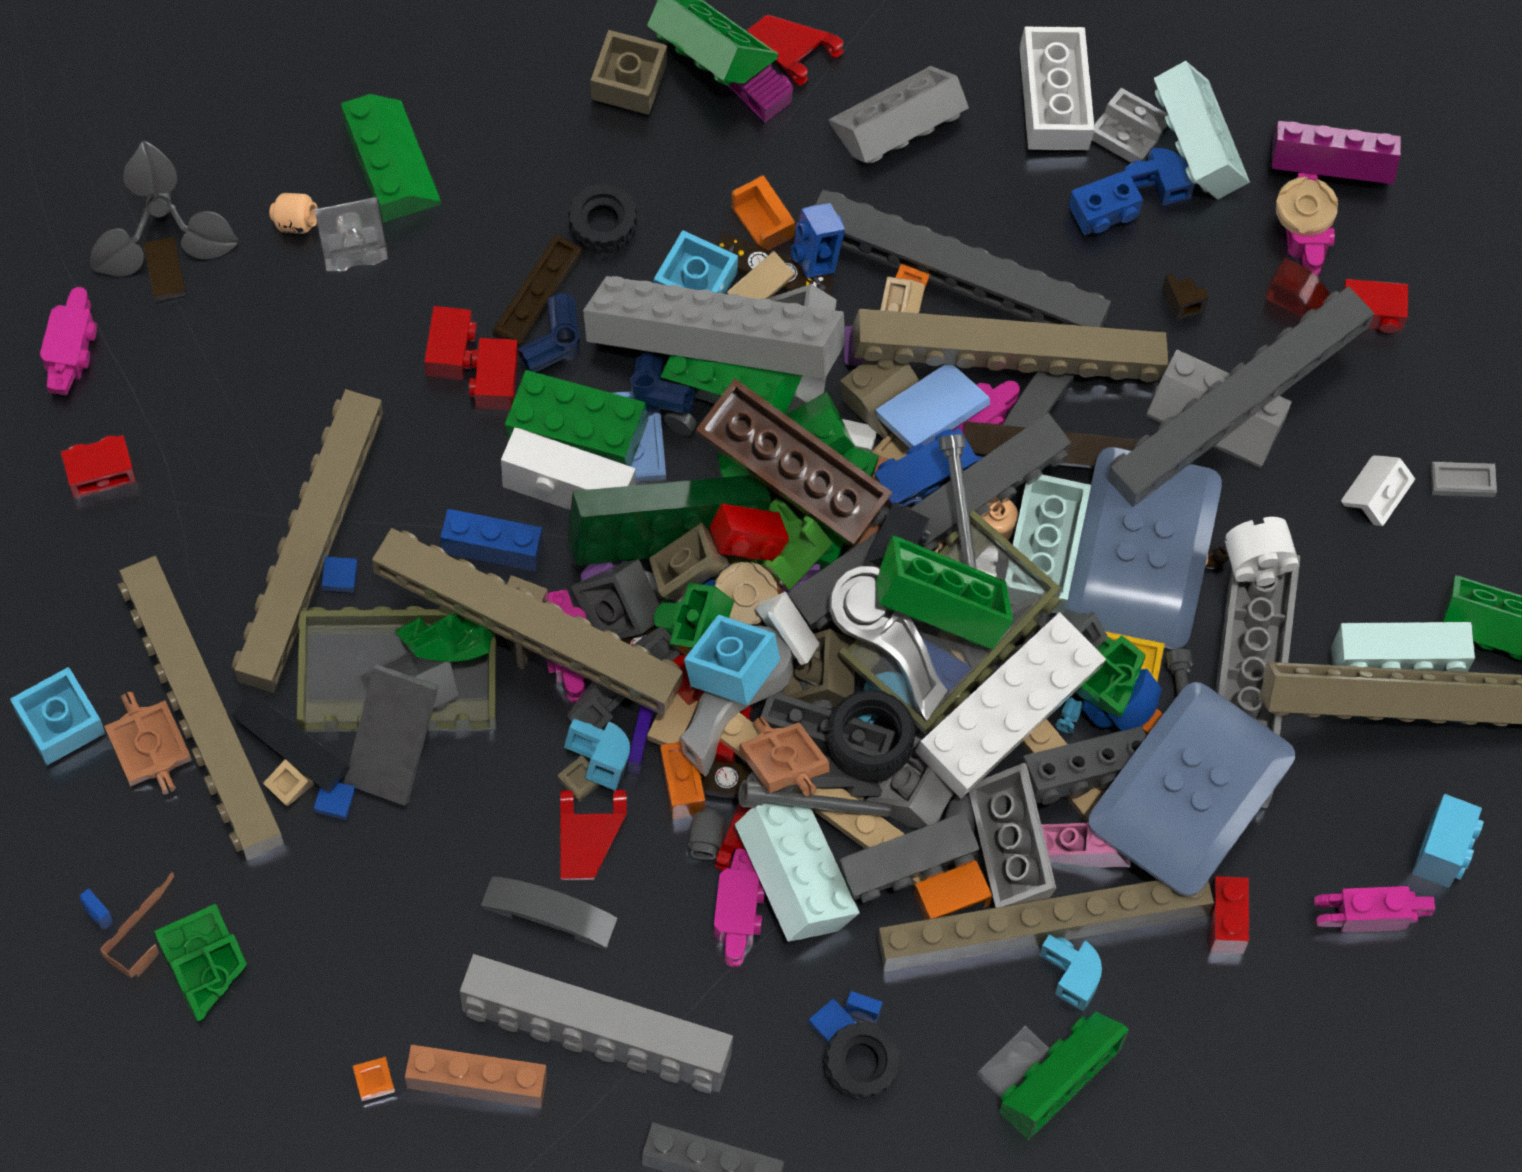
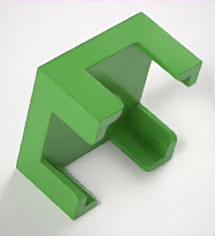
(805, 546)

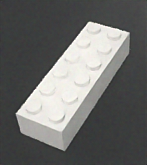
(1010, 705)

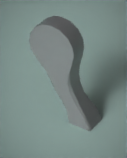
(860, 615)
(714, 712)

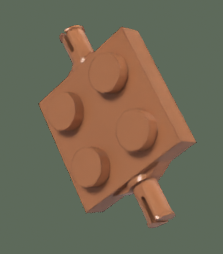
(148, 743)
(784, 757)

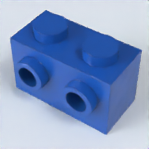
(1105, 203)
(818, 240)

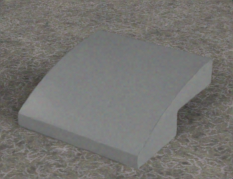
(1130, 126)

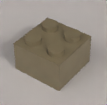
(628, 72)

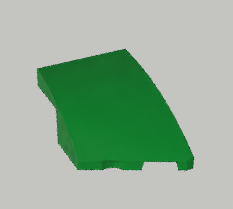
(446, 639)
(1116, 678)
(201, 957)

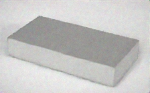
(1463, 479)

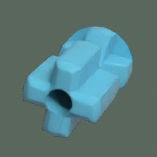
(1070, 713)

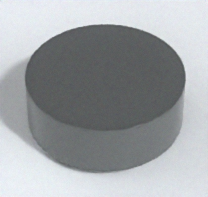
(680, 422)

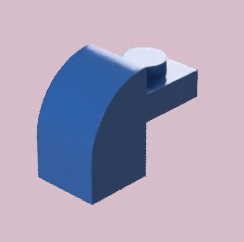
(1166, 172)
(1139, 709)

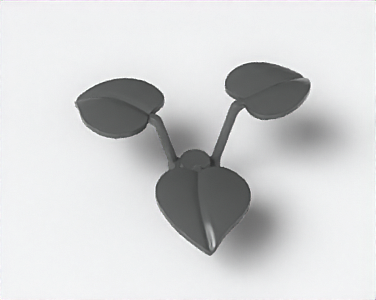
(154, 176)

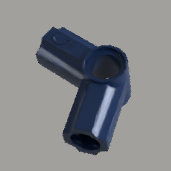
(563, 325)
(650, 388)

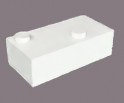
(1056, 88)
(555, 470)

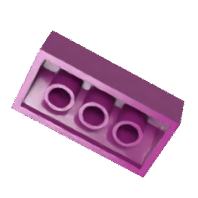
(1335, 152)

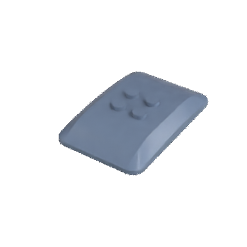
(1145, 561)
(1191, 789)

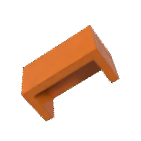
(763, 213)
(681, 782)
(952, 891)

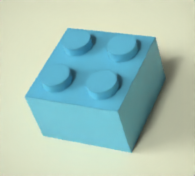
(698, 265)
(732, 659)
(57, 716)
(1448, 841)

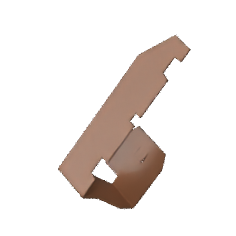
(143, 963)

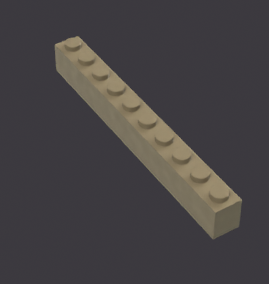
(1009, 345)
(308, 541)
(528, 621)
(1392, 693)
(201, 708)
(1032, 922)

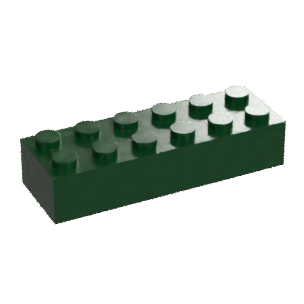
(646, 518)

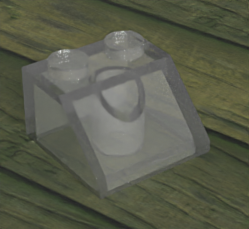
(351, 234)

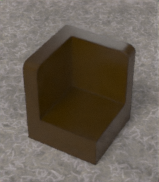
(1184, 297)

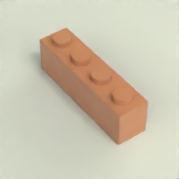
(476, 1076)

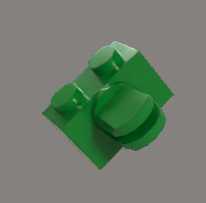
(693, 615)

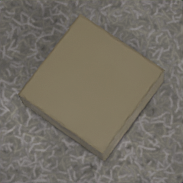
(574, 779)

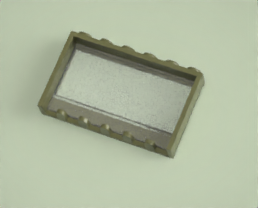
(351, 641)
(955, 658)

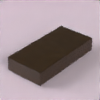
(164, 269)

